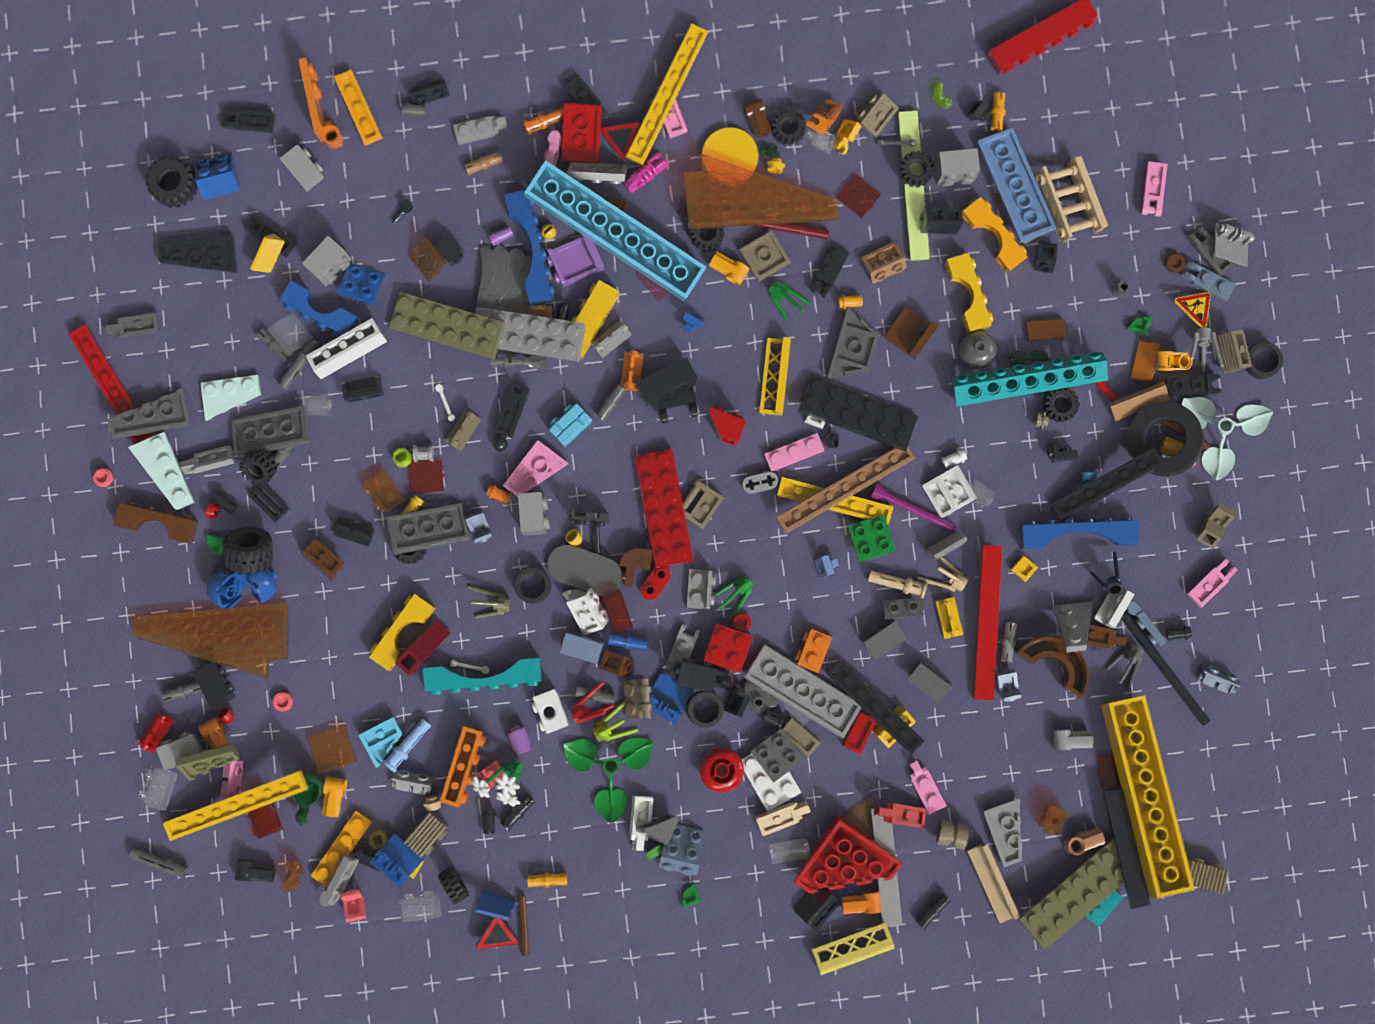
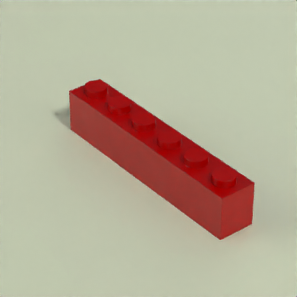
(1041, 36)

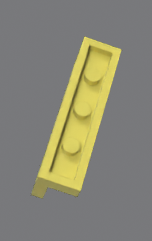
(855, 956)

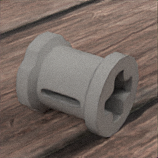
(423, 453)

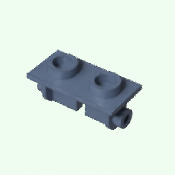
(1226, 681)

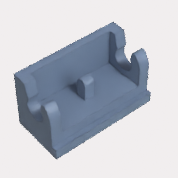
(582, 646)

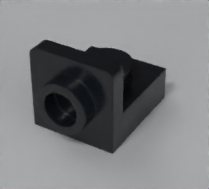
(1046, 257)
(1064, 455)

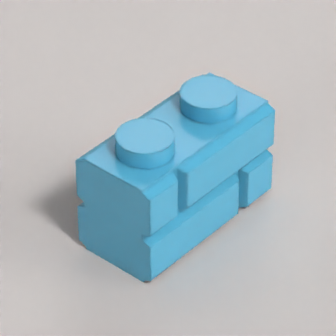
(570, 424)

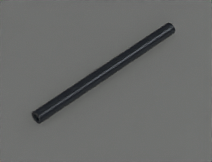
(1165, 669)

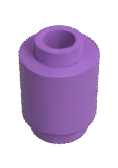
(519, 740)

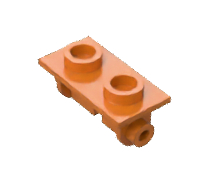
(631, 370)

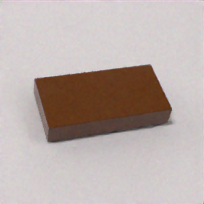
(1046, 330)

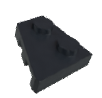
(597, 519)

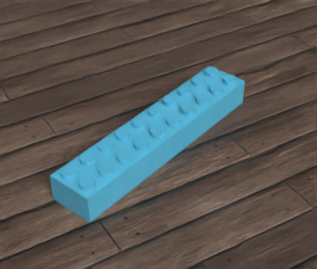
(614, 230)

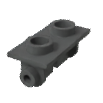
(903, 608)

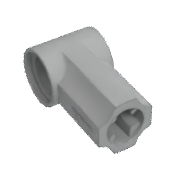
(1076, 739)

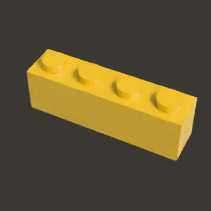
(595, 311)

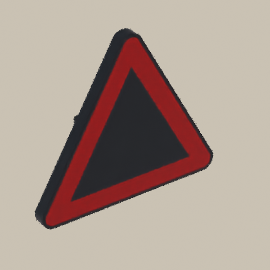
(621, 137)
(496, 935)

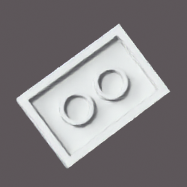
(769, 793)

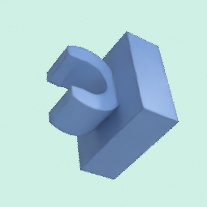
(825, 566)

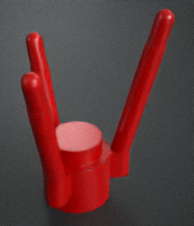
(582, 713)

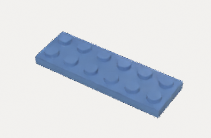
(1016, 185)

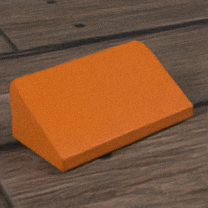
(1145, 361)

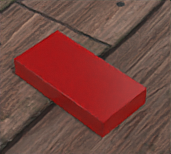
(859, 732)

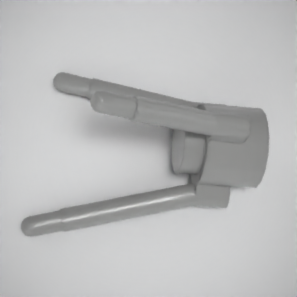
(1204, 337)

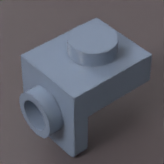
(479, 527)
(1008, 685)

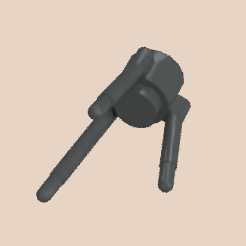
(1133, 656)

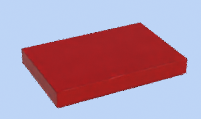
(581, 132)

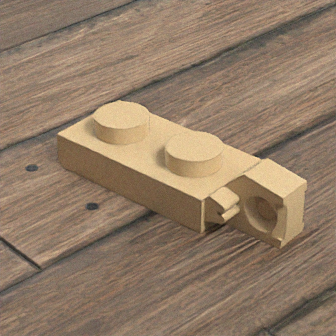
(781, 817)

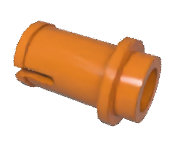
(498, 494)

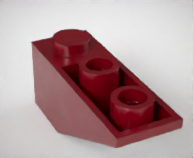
(422, 648)

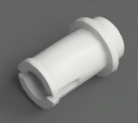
(954, 458)

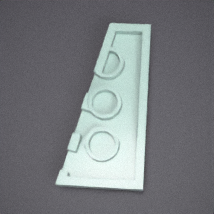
(162, 465)

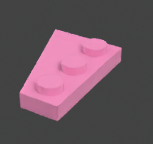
(534, 468)

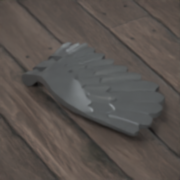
(505, 290)

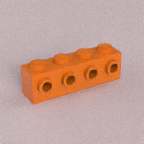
(462, 766)

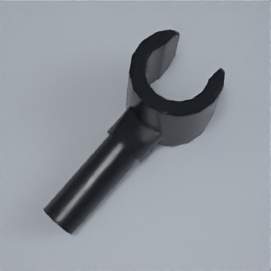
(406, 208)

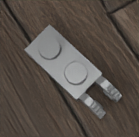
(339, 881)

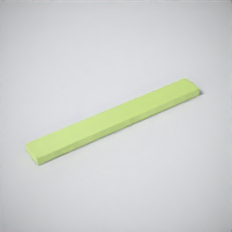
(913, 196)

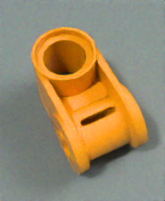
(1173, 361)

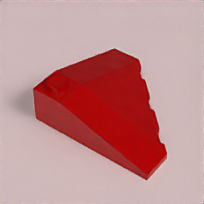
(845, 857)

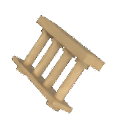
(1087, 195)

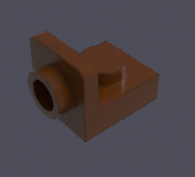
(616, 663)

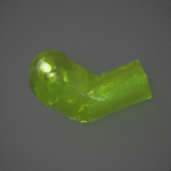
(938, 97)

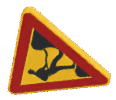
(1195, 307)

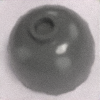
(977, 350)

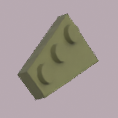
(201, 762)

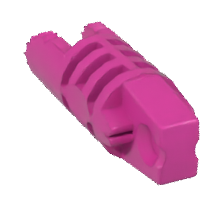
(646, 172)

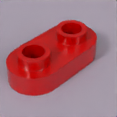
(656, 583)

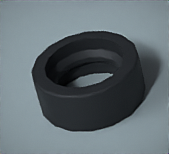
(1277, 355)
(518, 581)
(704, 723)

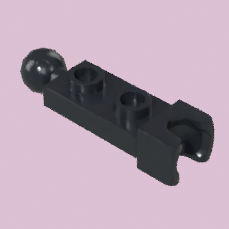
(1190, 385)
(510, 416)

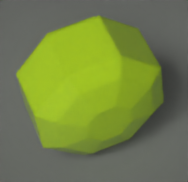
(402, 457)

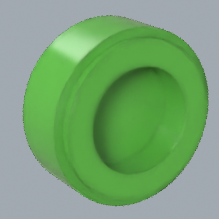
(654, 852)

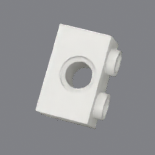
(559, 719)

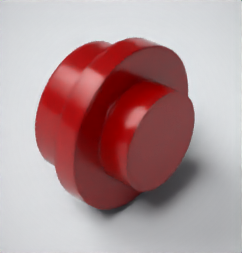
(741, 622)

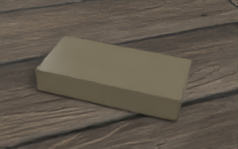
(800, 737)

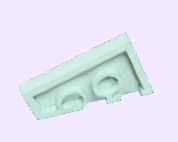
(227, 393)

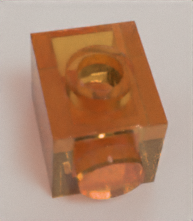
(1053, 819)

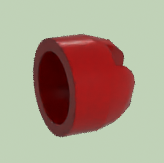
(210, 512)
(225, 715)

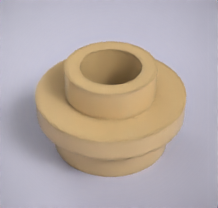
(432, 803)

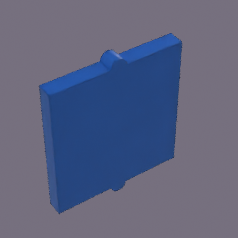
(495, 905)

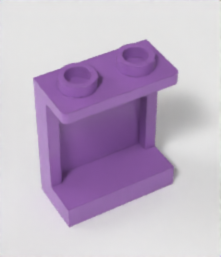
(575, 261)

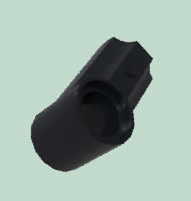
(249, 870)

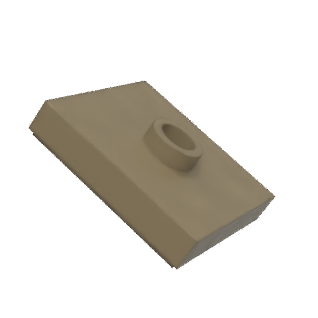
(764, 256)

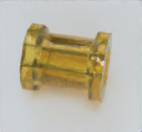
(372, 840)

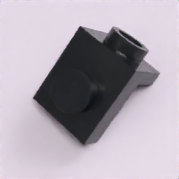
(737, 701)

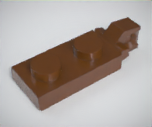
(1104, 637)

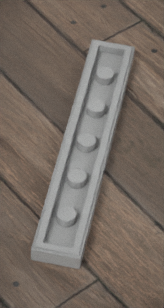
(888, 889)

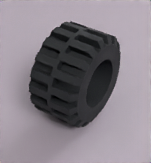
(161, 171)
(248, 550)

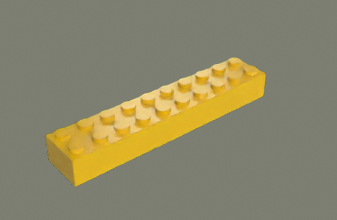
(1147, 797)

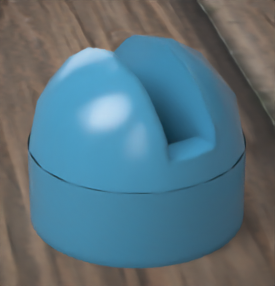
(1088, 477)

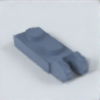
(1209, 281)
(1144, 622)

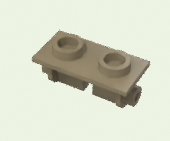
(463, 430)

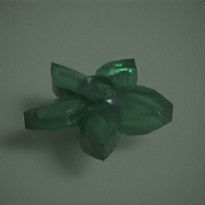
(769, 151)

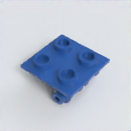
(361, 284)
(669, 698)
(396, 860)

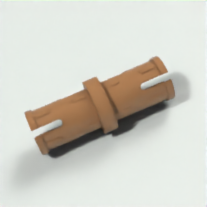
(483, 162)

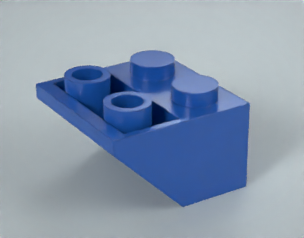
(217, 176)

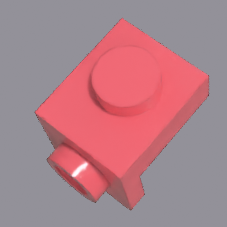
(353, 905)

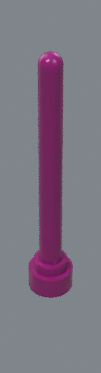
(880, 493)

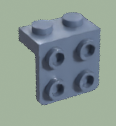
(683, 851)

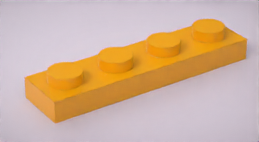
(358, 107)
(341, 847)

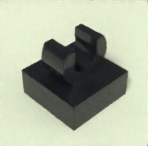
(979, 112)

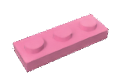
(794, 452)

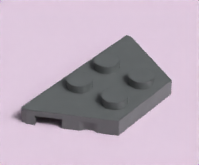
(854, 347)

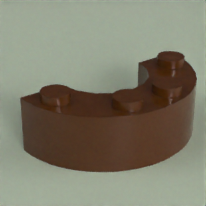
(1073, 663)

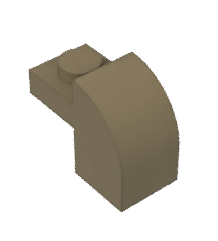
(1215, 525)

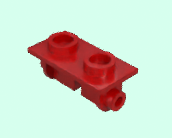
(155, 732)

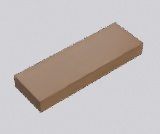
(1138, 401)

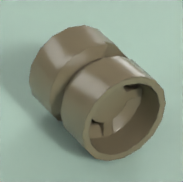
(951, 834)

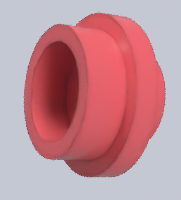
(103, 477)

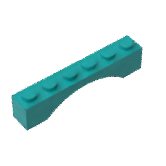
(441, 678)

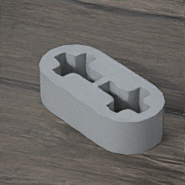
(761, 487)

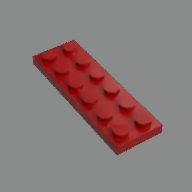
(664, 508)

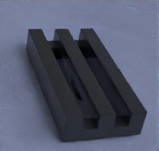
(257, 490)

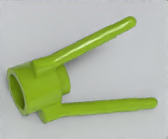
(603, 730)

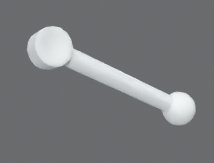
(439, 388)
(453, 663)

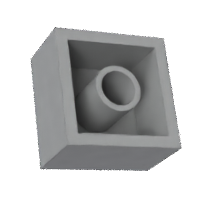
(957, 166)
(327, 261)
(532, 513)

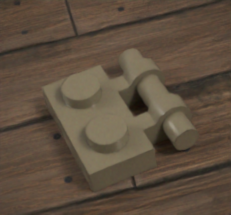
(637, 699)

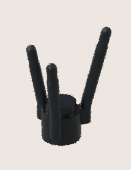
(1113, 584)

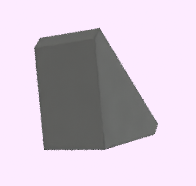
(660, 829)

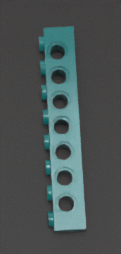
(1037, 383)

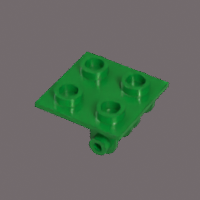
(871, 538)

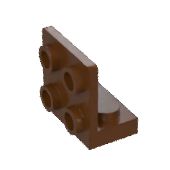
(910, 333)

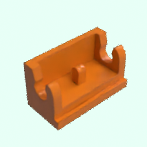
(824, 118)

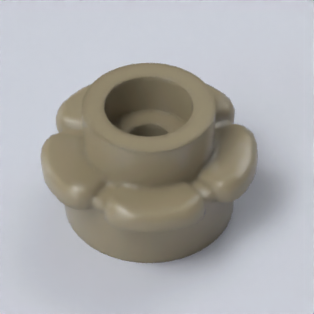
(1041, 419)

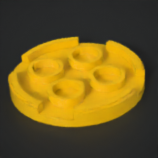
(732, 147)

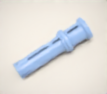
(401, 752)

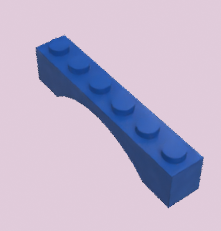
(536, 284)
(1118, 532)

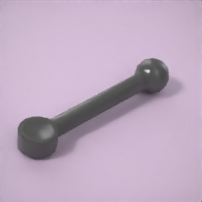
(912, 142)

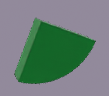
(1140, 325)
(215, 544)
(690, 896)

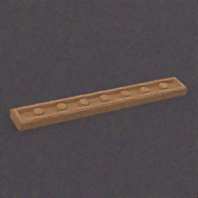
(843, 489)

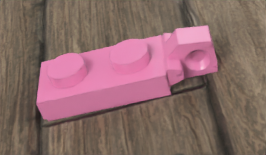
(674, 121)
(926, 788)

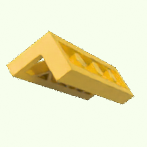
(781, 382)

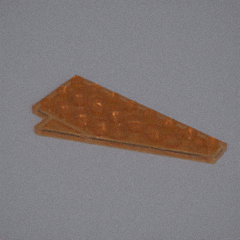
(740, 197)
(231, 637)

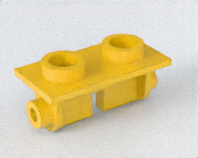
(949, 618)

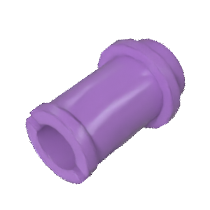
(500, 235)

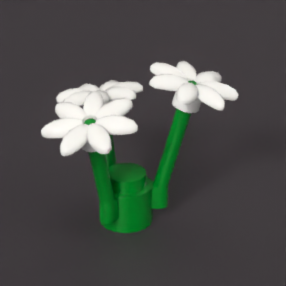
(507, 783)

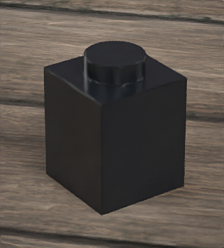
(449, 251)

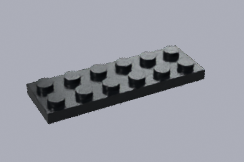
(858, 413)

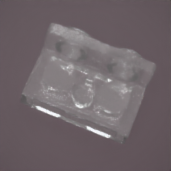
(157, 788)
(420, 907)

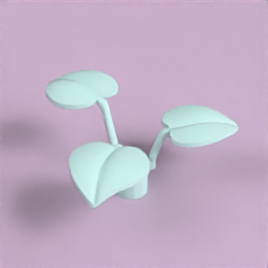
(1251, 417)

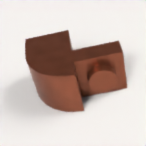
(634, 560)

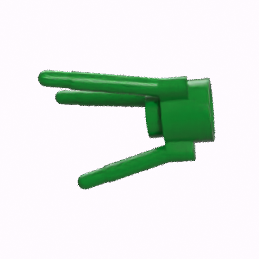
(781, 291)
(742, 586)

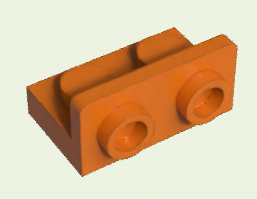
(814, 650)

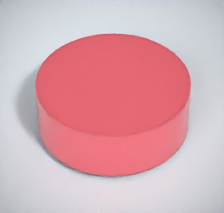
(282, 701)

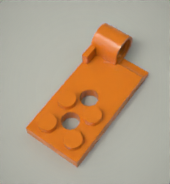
(313, 94)

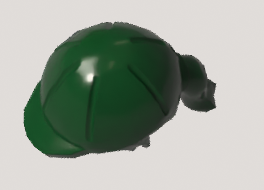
(308, 796)

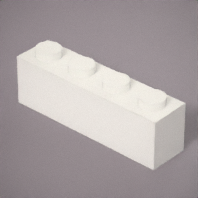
(346, 348)

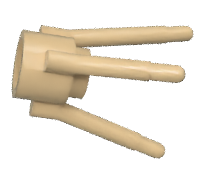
(957, 579)

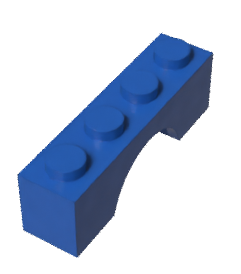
(298, 299)

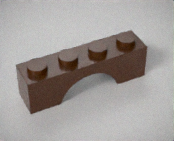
(133, 517)

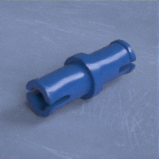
(628, 641)

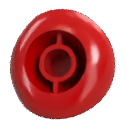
(721, 770)

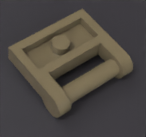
(705, 507)

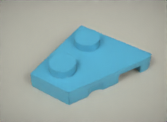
(381, 739)

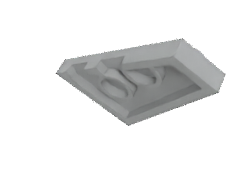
(1005, 831)

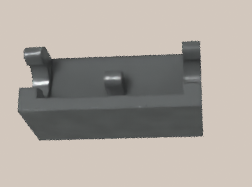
(883, 638)
(929, 681)

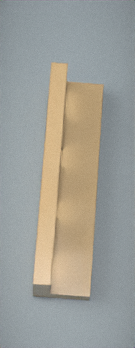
(993, 883)

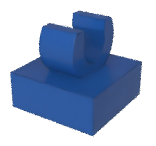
(693, 320)

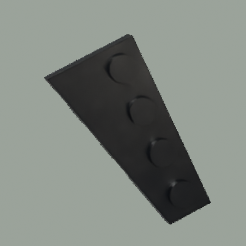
(201, 253)

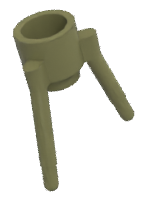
(500, 603)

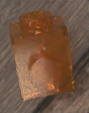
(293, 882)

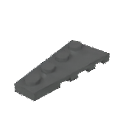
(160, 415)

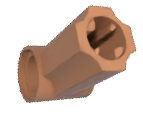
(1085, 841)

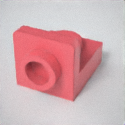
(488, 771)

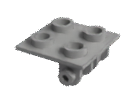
(1232, 243)

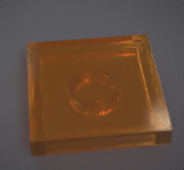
(332, 749)

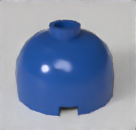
(262, 584)
(225, 588)

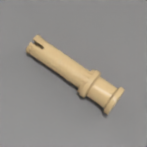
(907, 585)

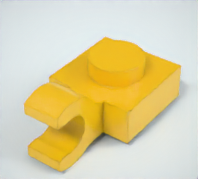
(846, 132)

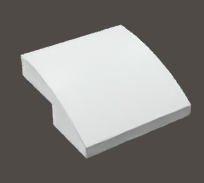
(949, 491)

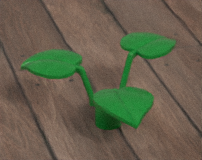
(635, 754)

